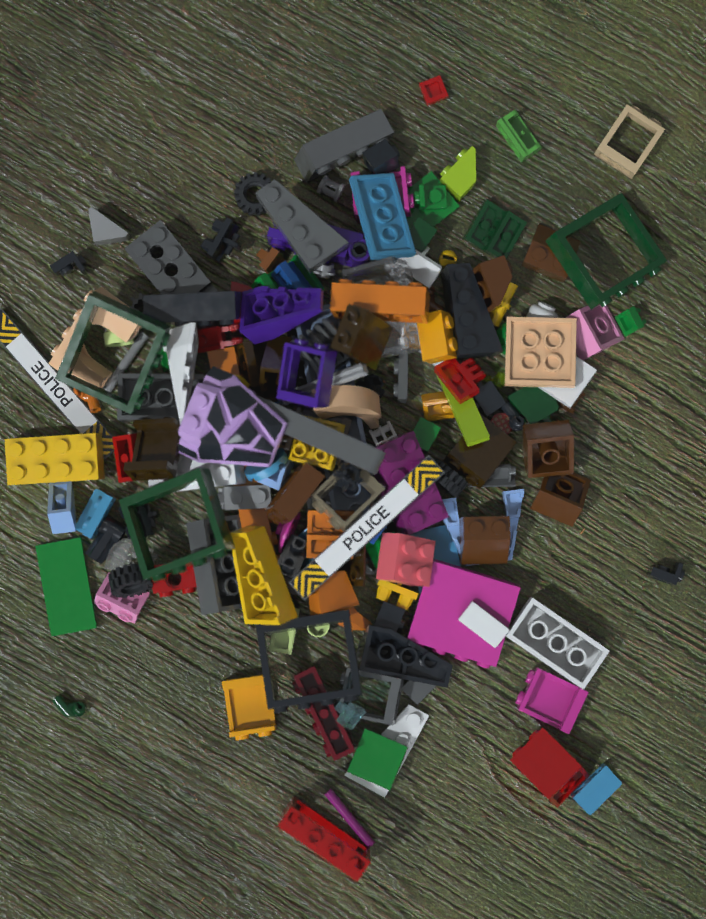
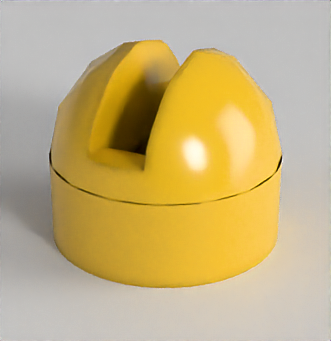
(444, 262)

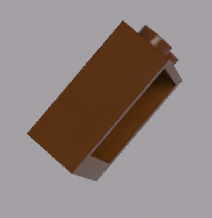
(294, 494)

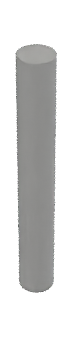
(126, 361)

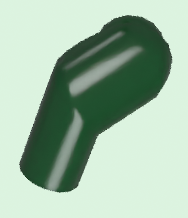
(69, 709)

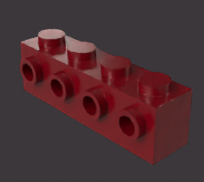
(334, 734)

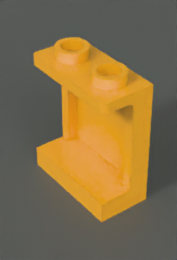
(248, 707)

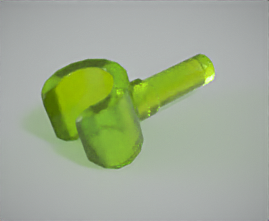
(498, 381)

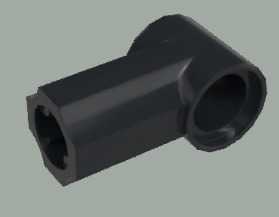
(108, 534)

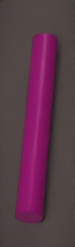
(349, 818)

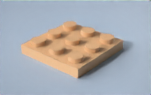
(540, 352)

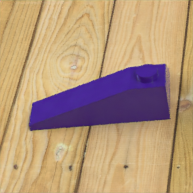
(272, 312)

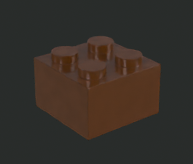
(548, 449)

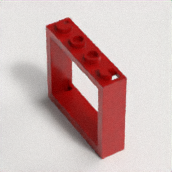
(325, 838)

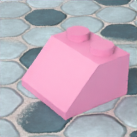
(595, 331)

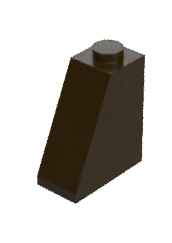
(271, 369)

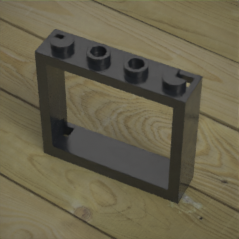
(327, 698)

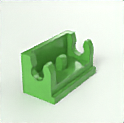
(518, 136)

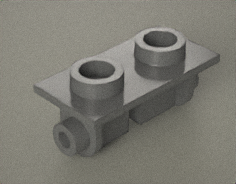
(502, 477)

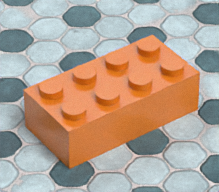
(386, 301)

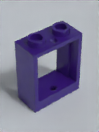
(289, 371)

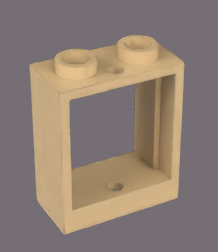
(616, 159)

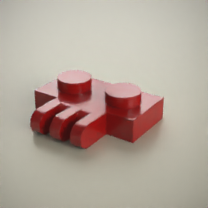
(460, 378)

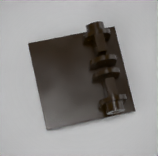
(356, 568)

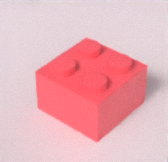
(405, 559)

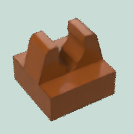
(270, 259)

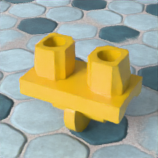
(406, 596)

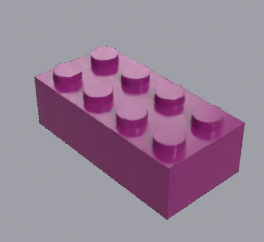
(401, 457)

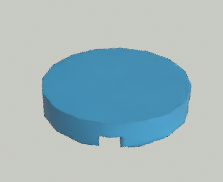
(261, 473)

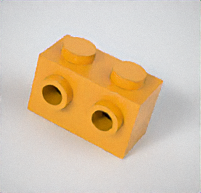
(437, 338)

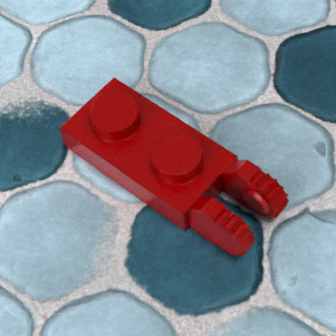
(214, 337)

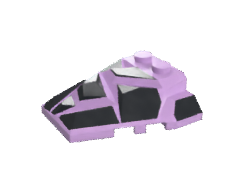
(229, 424)

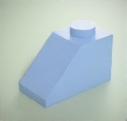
(61, 507)

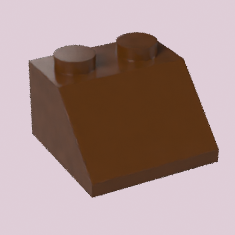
(542, 259)
(493, 280)
(561, 497)
(484, 540)

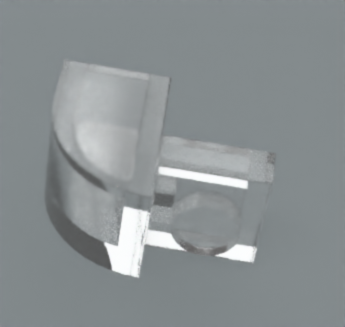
(122, 554)

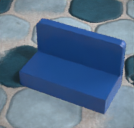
(289, 276)

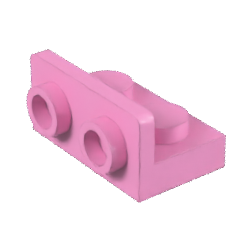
(125, 608)

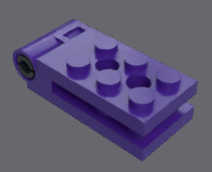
(353, 256)

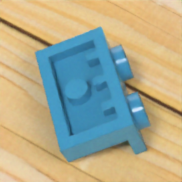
(94, 513)

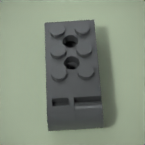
(189, 276)

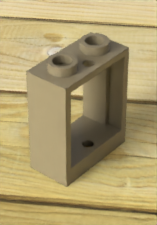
(369, 483)

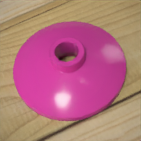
(285, 531)

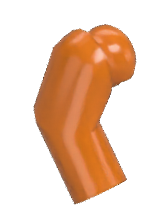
(93, 403)

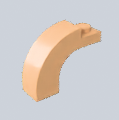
(352, 401)

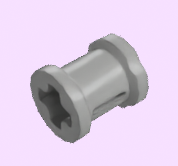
(339, 188)

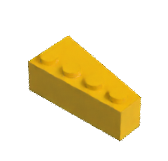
(260, 579)

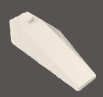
(182, 358)

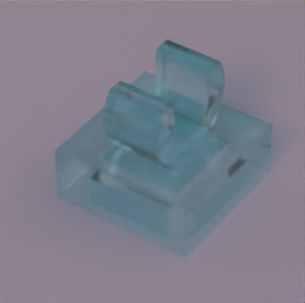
(349, 714)

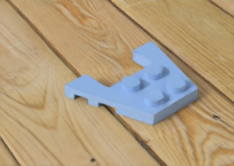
(512, 506)

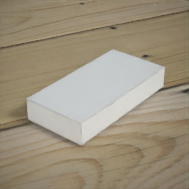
(483, 624)

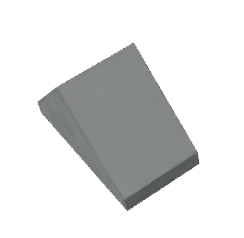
(104, 230)

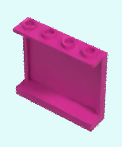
(445, 600)

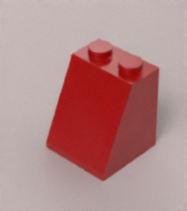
(549, 767)

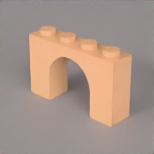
(86, 367)

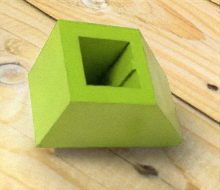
(462, 175)

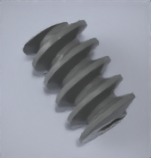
(322, 335)

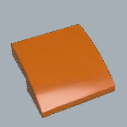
(321, 532)

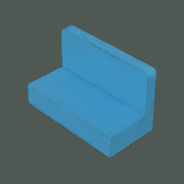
(596, 789)

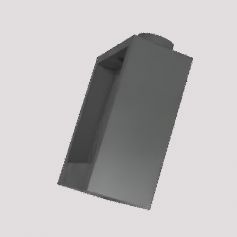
(393, 697)

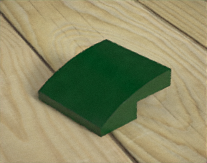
(494, 230)

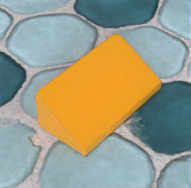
(436, 406)

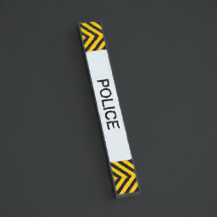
(44, 376)
(366, 527)

